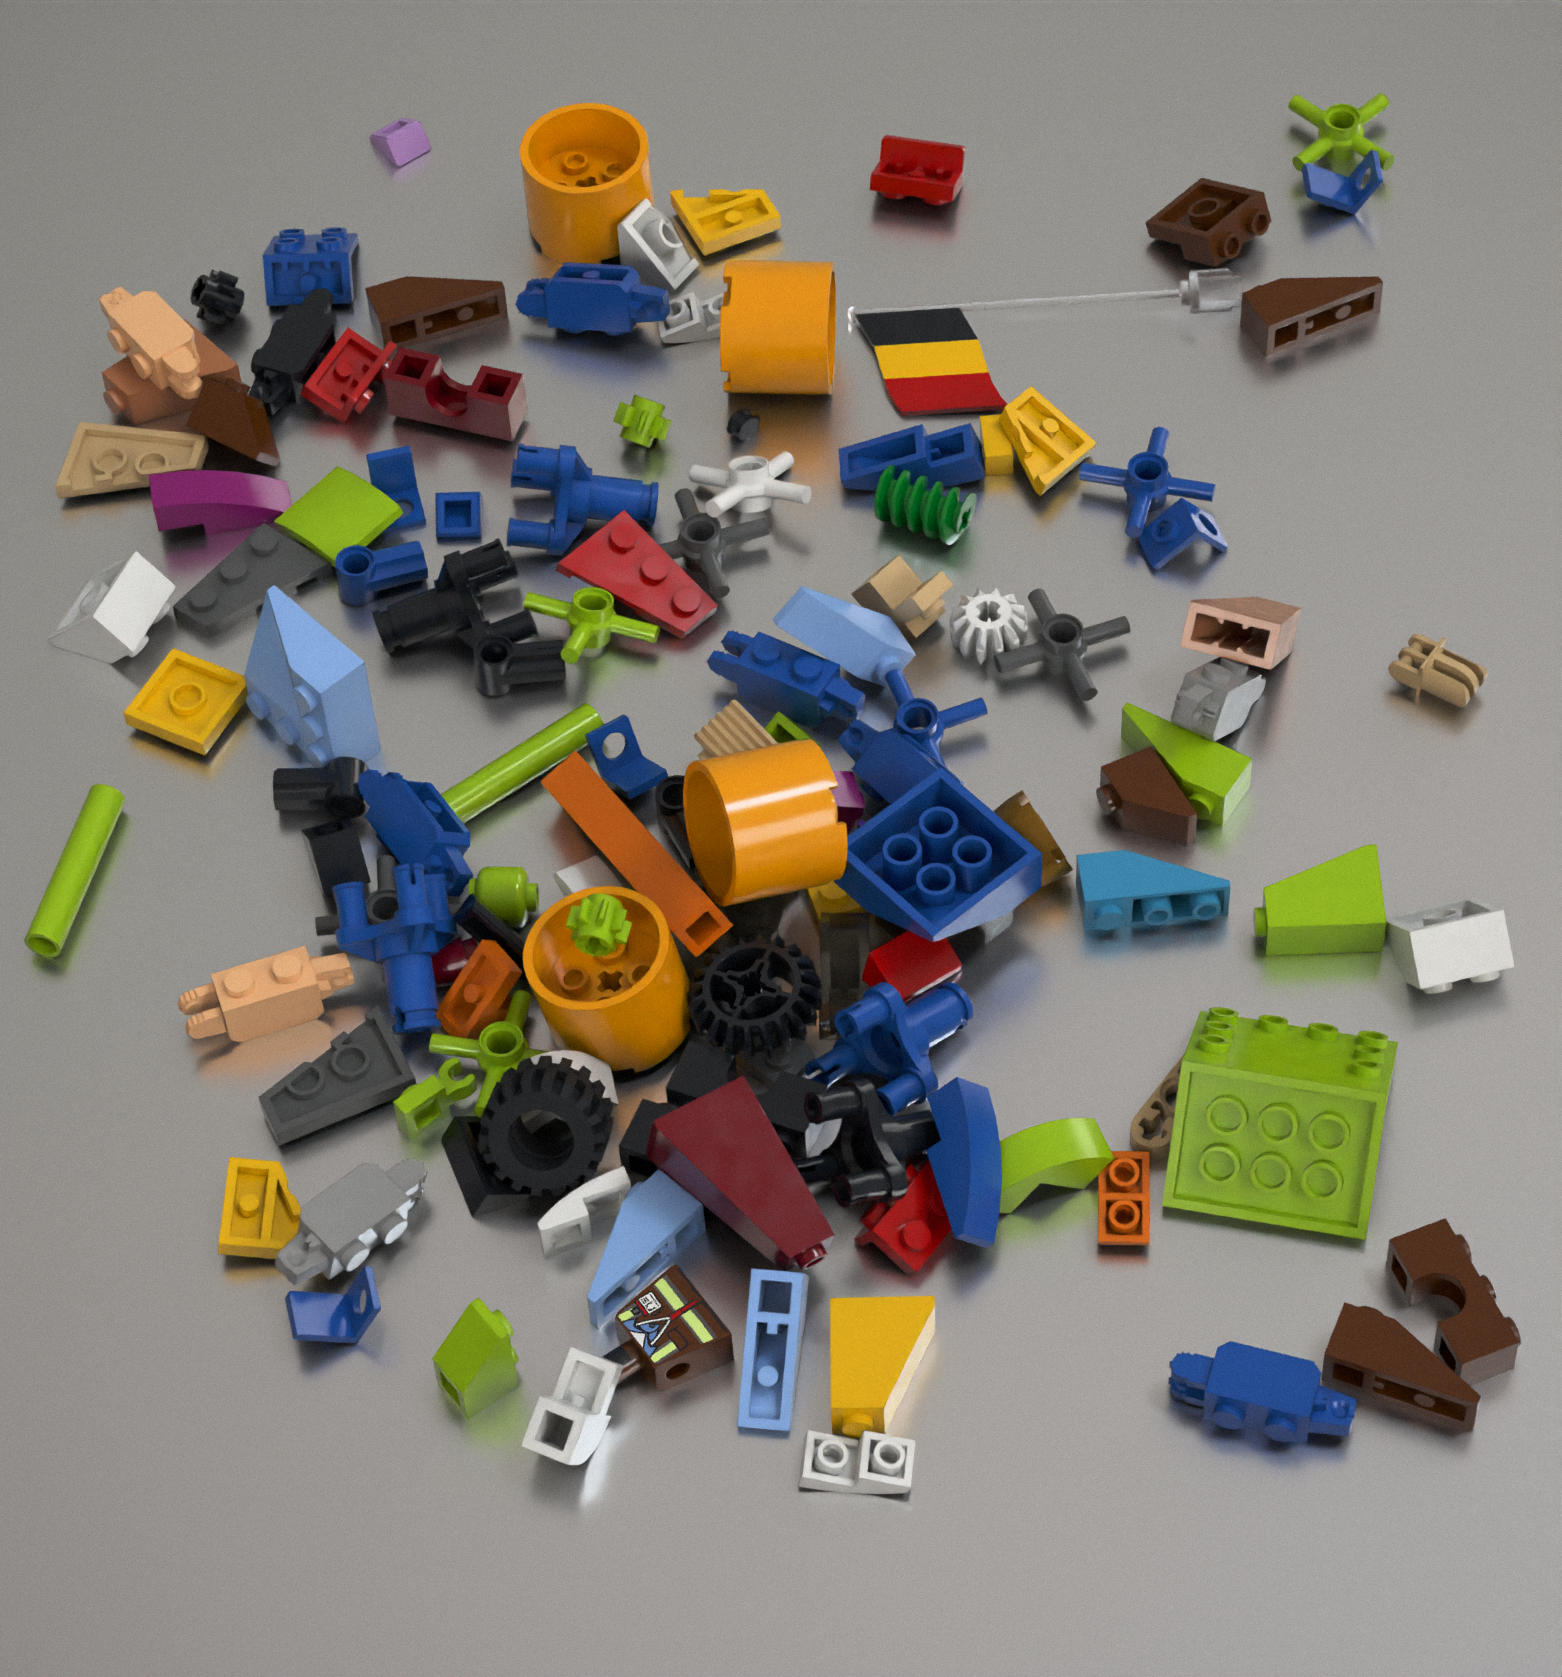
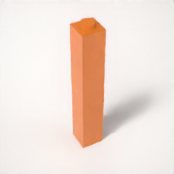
(636, 853)

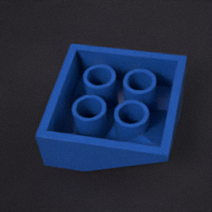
(939, 861)

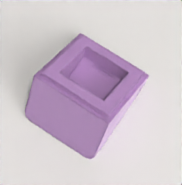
(401, 141)

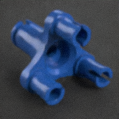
(576, 497)
(402, 943)
(894, 1041)

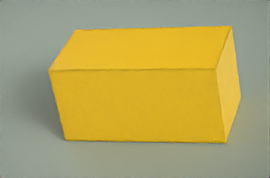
(995, 446)

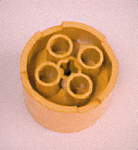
(582, 178)
(778, 327)
(764, 822)
(617, 1005)

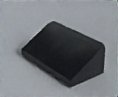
(485, 924)
(475, 1177)

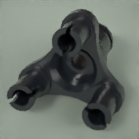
(456, 603)
(870, 1147)

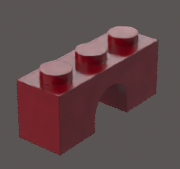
(424, 392)

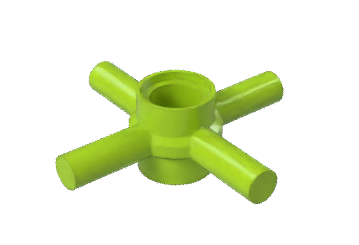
(1340, 131)
(590, 620)
(498, 1047)

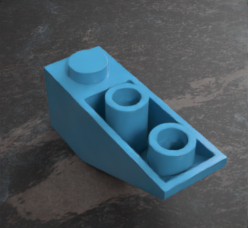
(1137, 889)

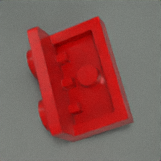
(919, 169)
(346, 375)
(911, 1226)

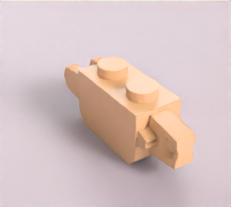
(154, 340)
(265, 995)

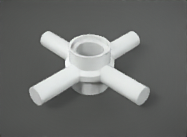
(750, 484)

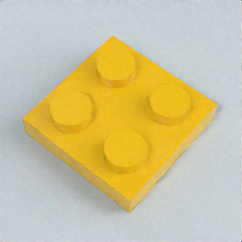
(187, 701)

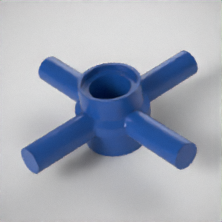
(1147, 482)
(923, 713)

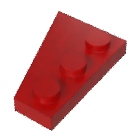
(640, 575)

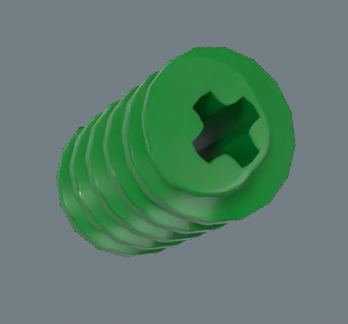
(923, 508)

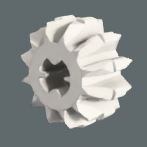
(987, 625)

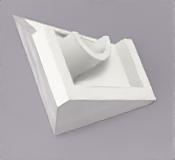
(654, 247)

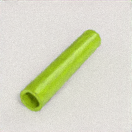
(522, 763)
(74, 870)

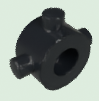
(743, 423)

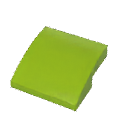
(338, 514)

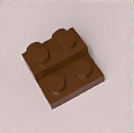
(1211, 221)

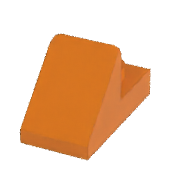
(479, 992)

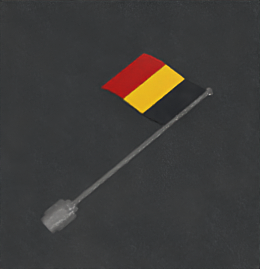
(936, 361)

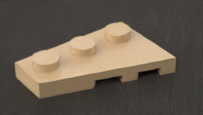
(122, 458)

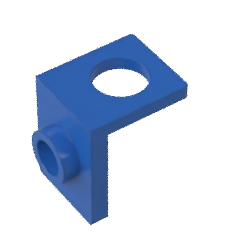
(1342, 191)
(395, 476)
(1178, 529)
(630, 771)
(334, 1316)

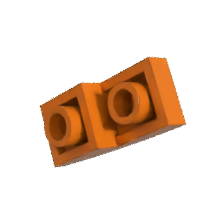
(1125, 1200)

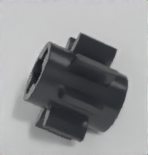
(217, 297)

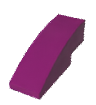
(217, 500)

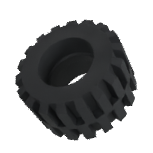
(541, 1162)

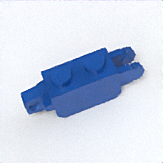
(594, 299)
(786, 679)
(887, 760)
(417, 826)
(1261, 1392)

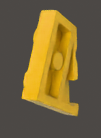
(257, 1209)

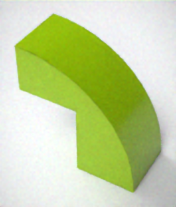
(1052, 1153)

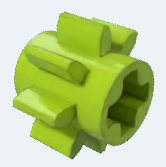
(642, 421)
(598, 924)

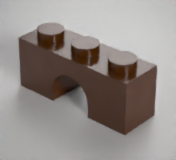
(1439, 1266)

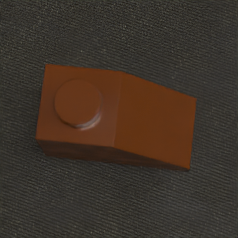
(234, 419)
(1146, 798)

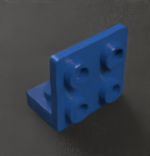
(304, 262)

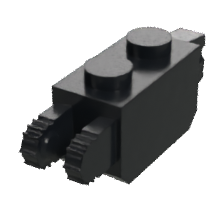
(294, 351)

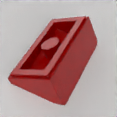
(911, 964)

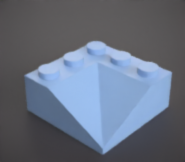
(309, 685)

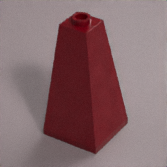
(741, 1171)

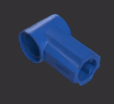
(366, 571)

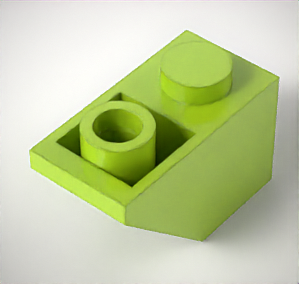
(477, 1359)

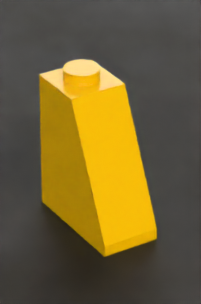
(874, 1357)

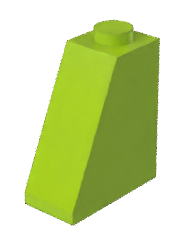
(1325, 908)

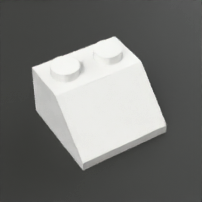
(114, 611)
(1450, 944)

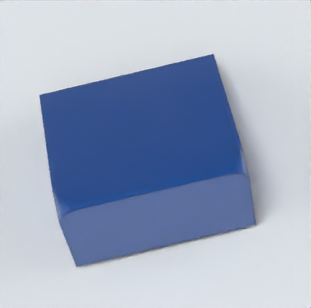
(458, 514)

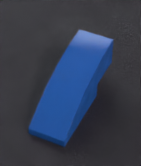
(945, 456)
(967, 1159)

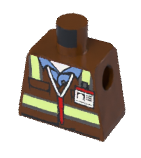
(670, 1333)

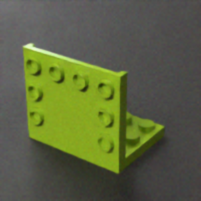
(1279, 1122)

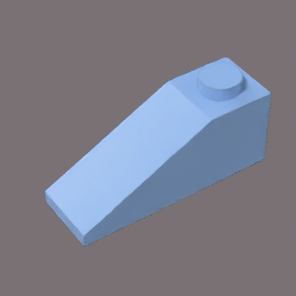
(846, 634)
(648, 1234)
(772, 1348)

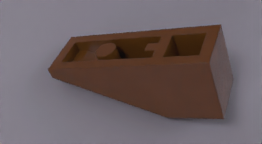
(429, 308)
(1306, 308)
(1390, 1364)

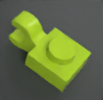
(429, 1102)

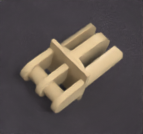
(1437, 671)

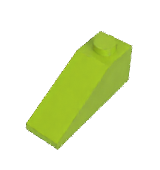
(1204, 770)

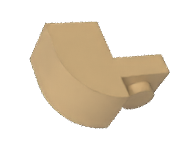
(904, 597)

